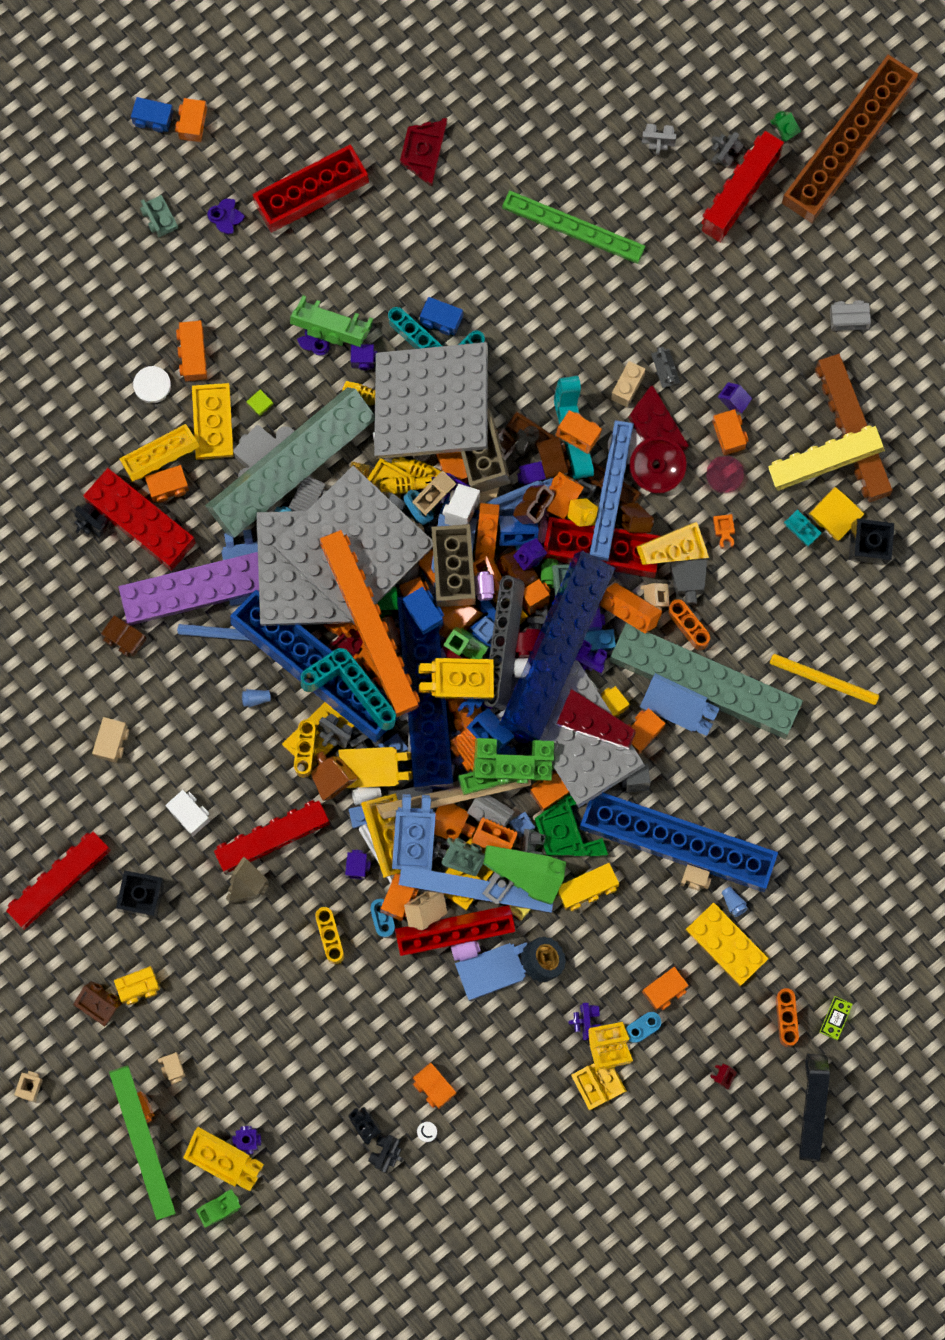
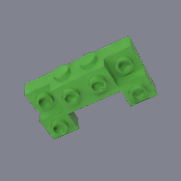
(330, 325)
(513, 767)

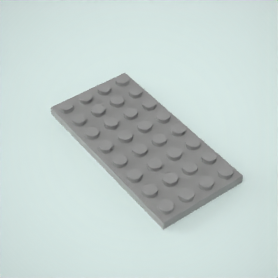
(581, 761)

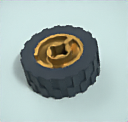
(535, 954)

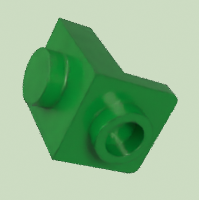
(786, 125)

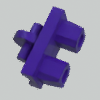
(591, 660)
(587, 1011)

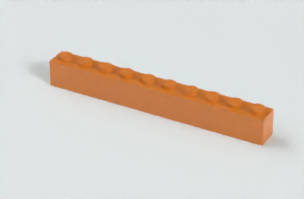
(368, 623)

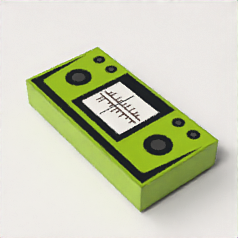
(835, 1018)

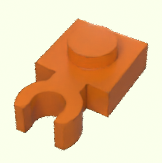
(724, 527)
(339, 628)

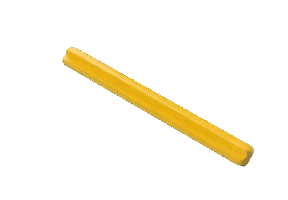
(824, 679)

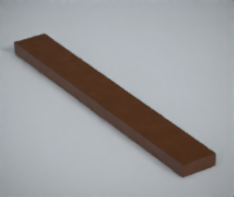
(628, 493)

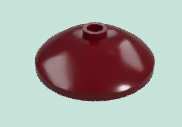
(671, 464)

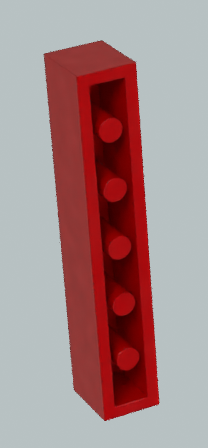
(272, 836)
(58, 880)
(456, 930)

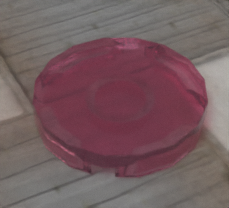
(724, 474)
(543, 527)

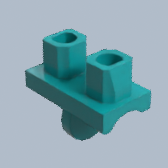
(802, 528)

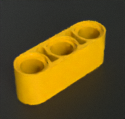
(302, 739)
(324, 927)

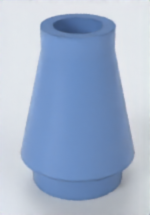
(255, 697)
(734, 902)

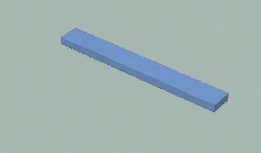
(611, 490)
(467, 887)

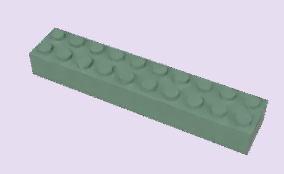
(291, 461)
(721, 685)

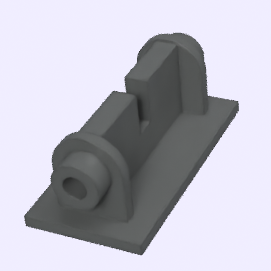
(665, 367)

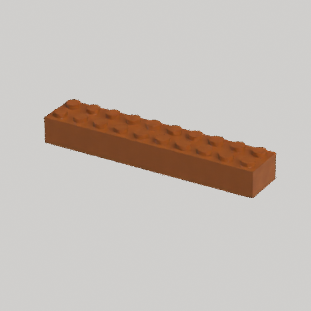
(849, 138)

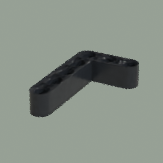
(815, 1107)

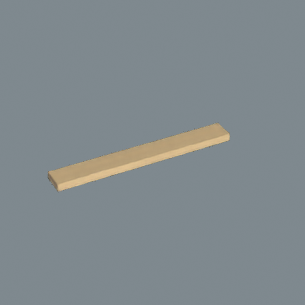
(445, 797)

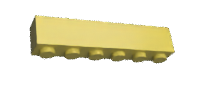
(826, 458)

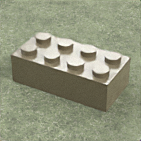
(487, 467)
(453, 565)

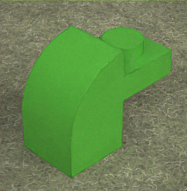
(464, 643)
(218, 1208)

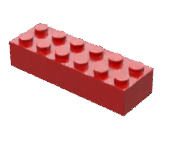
(742, 186)
(310, 188)
(139, 519)
(567, 538)

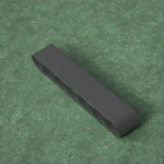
(505, 639)

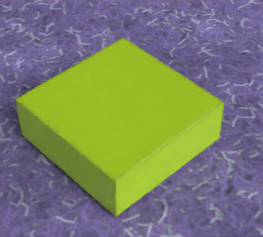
(259, 402)

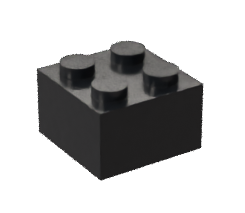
(871, 541)
(140, 894)

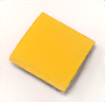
(836, 513)
(609, 1045)
(598, 1085)

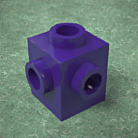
(255, 1140)

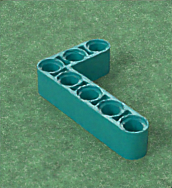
(420, 333)
(566, 399)
(354, 683)

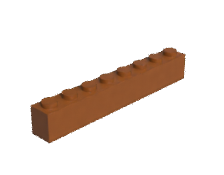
(851, 419)

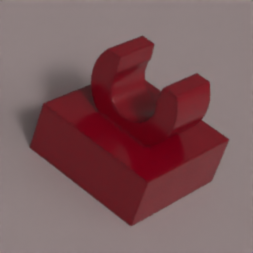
(725, 1076)

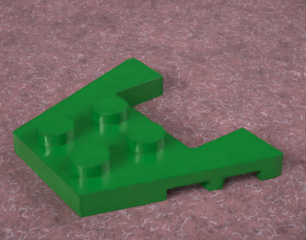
(562, 832)

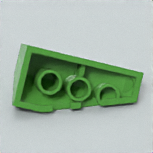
(532, 872)

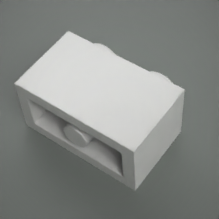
(461, 506)
(188, 813)

